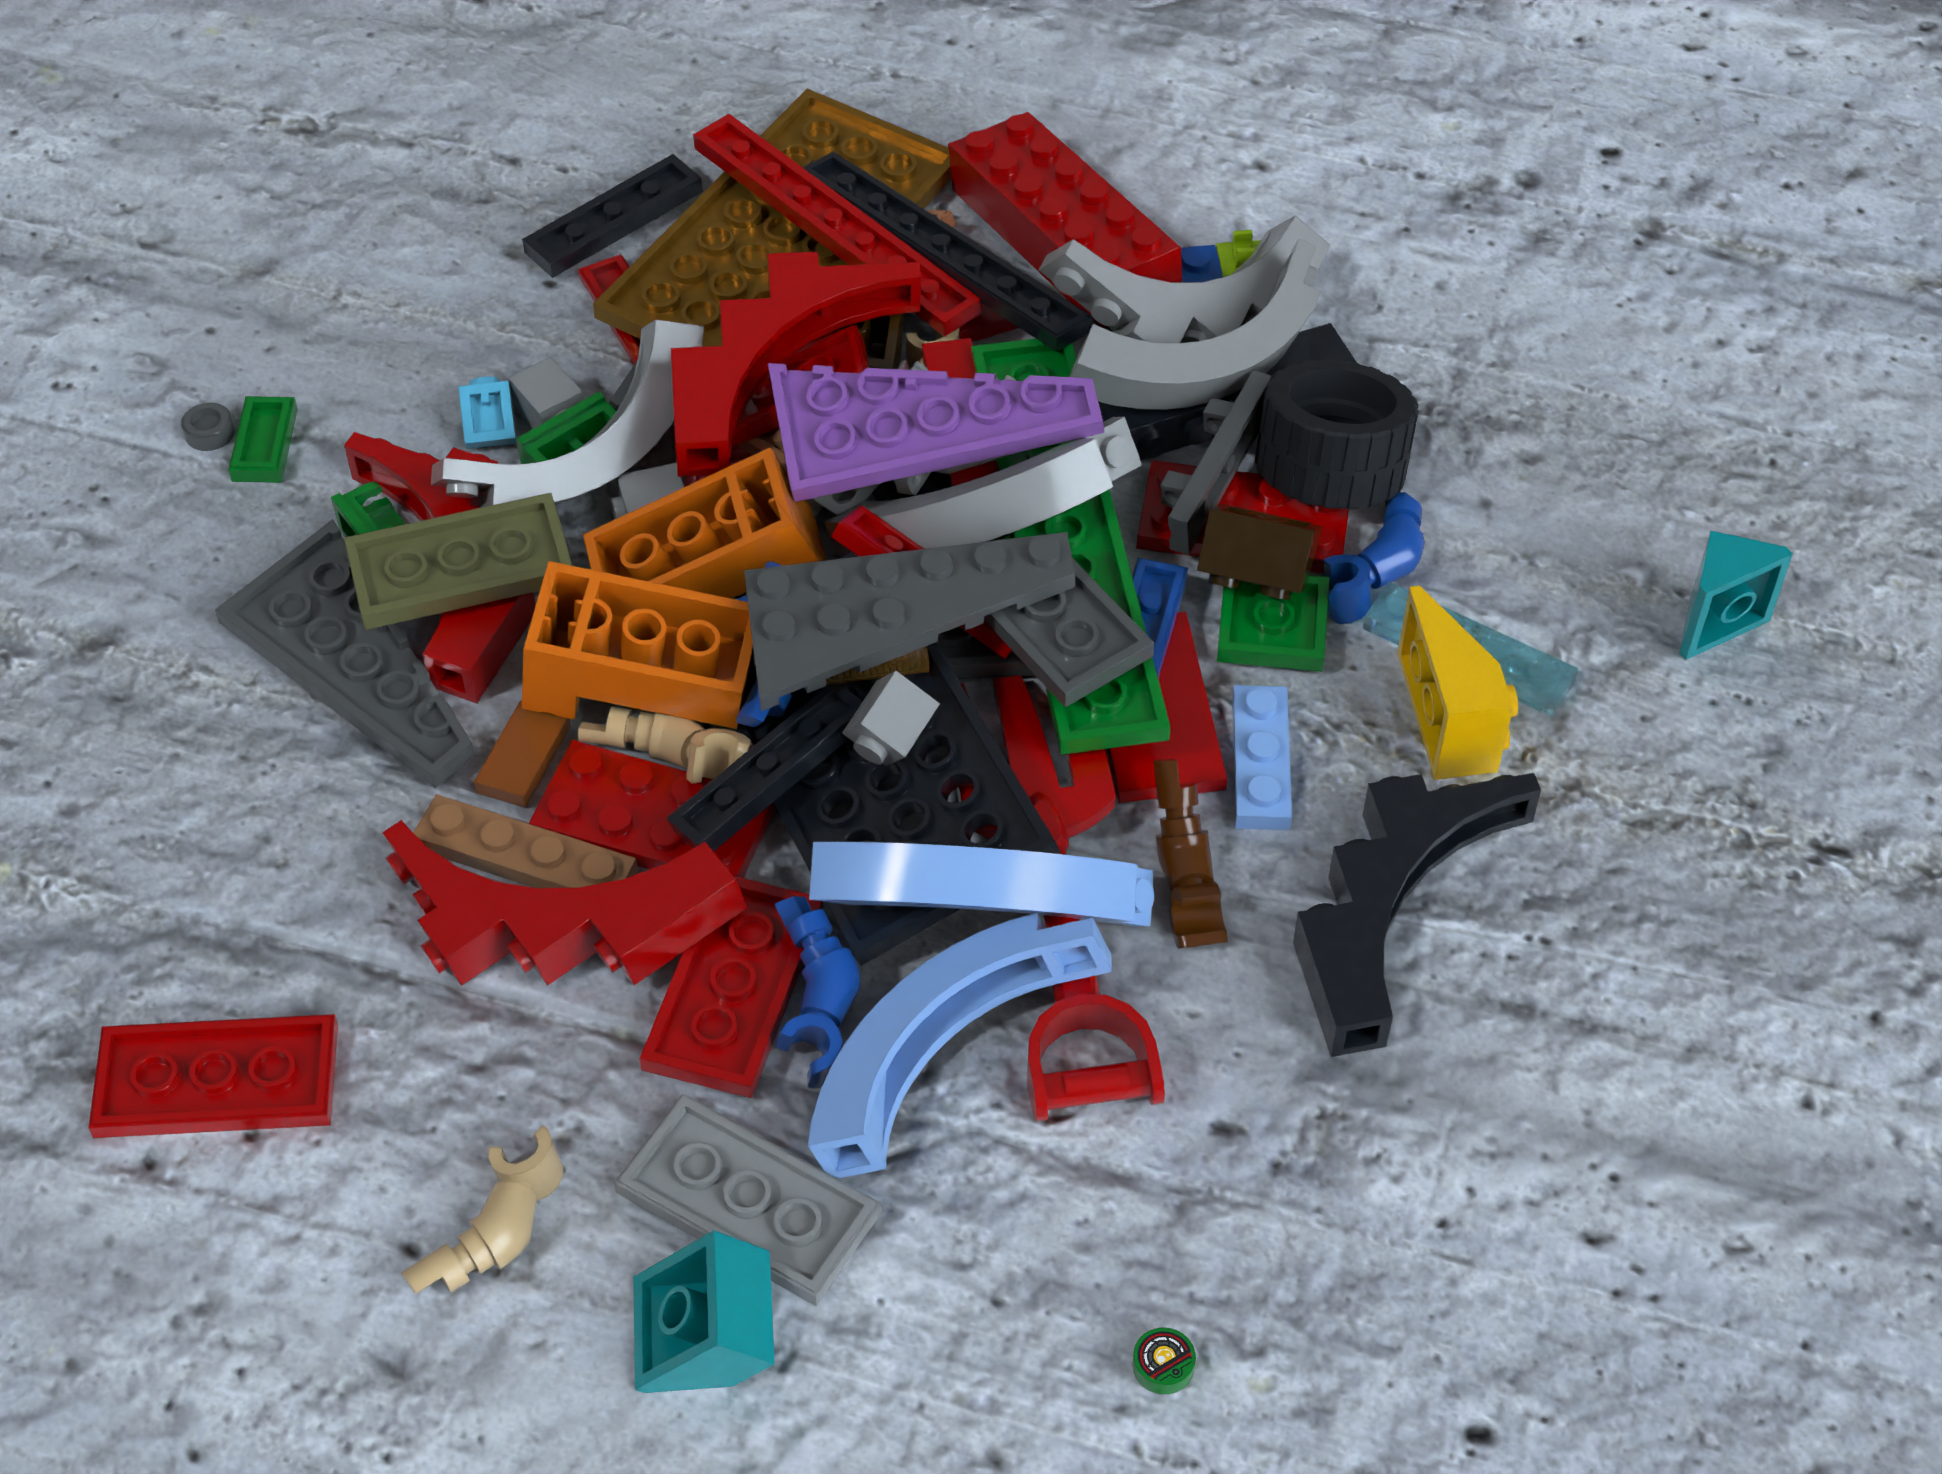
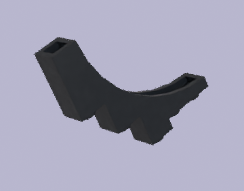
(1409, 836)

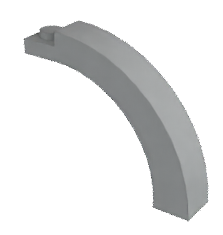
(1191, 373)
(620, 444)
(1011, 496)

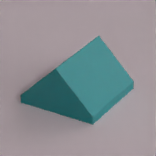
(1732, 590)

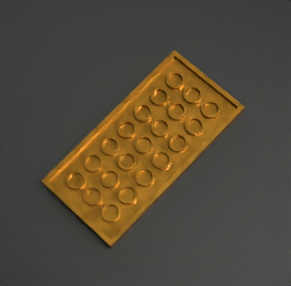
(725, 234)

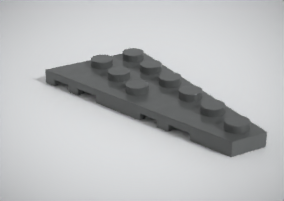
(877, 607)
(311, 628)

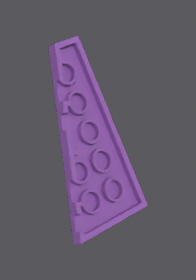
(904, 423)

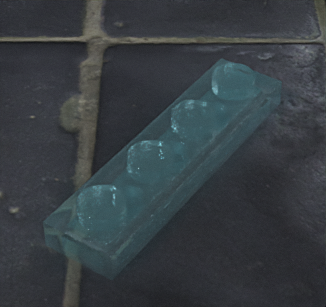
(1537, 677)

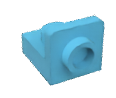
(487, 413)

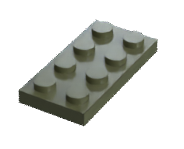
(455, 560)

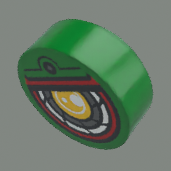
(1164, 1360)

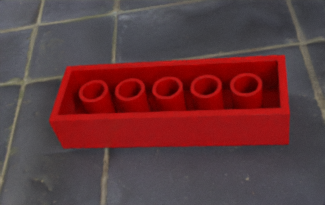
(1046, 195)

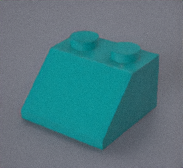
(703, 1316)

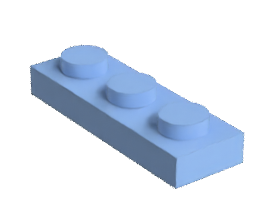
(1261, 757)

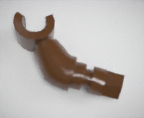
(1187, 862)

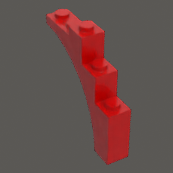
(802, 305)
(470, 640)
(627, 921)

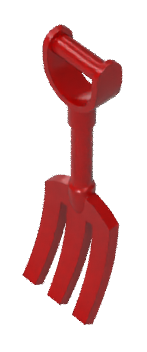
(1077, 1002)

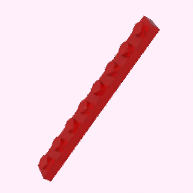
(830, 217)

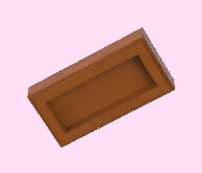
(521, 756)

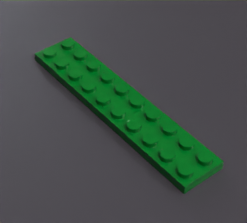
(1132, 705)

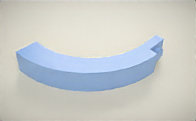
(981, 880)
(924, 1013)

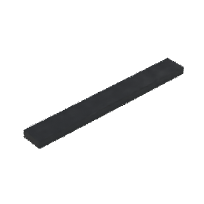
(989, 277)

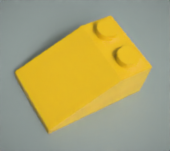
(1454, 691)

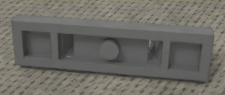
(1193, 495)

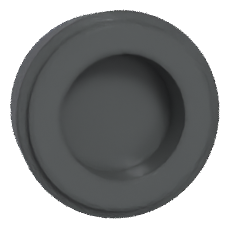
(207, 426)

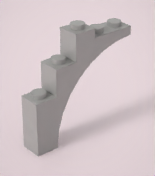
(1177, 311)

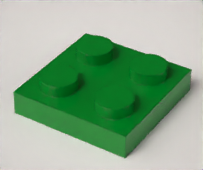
(1272, 629)

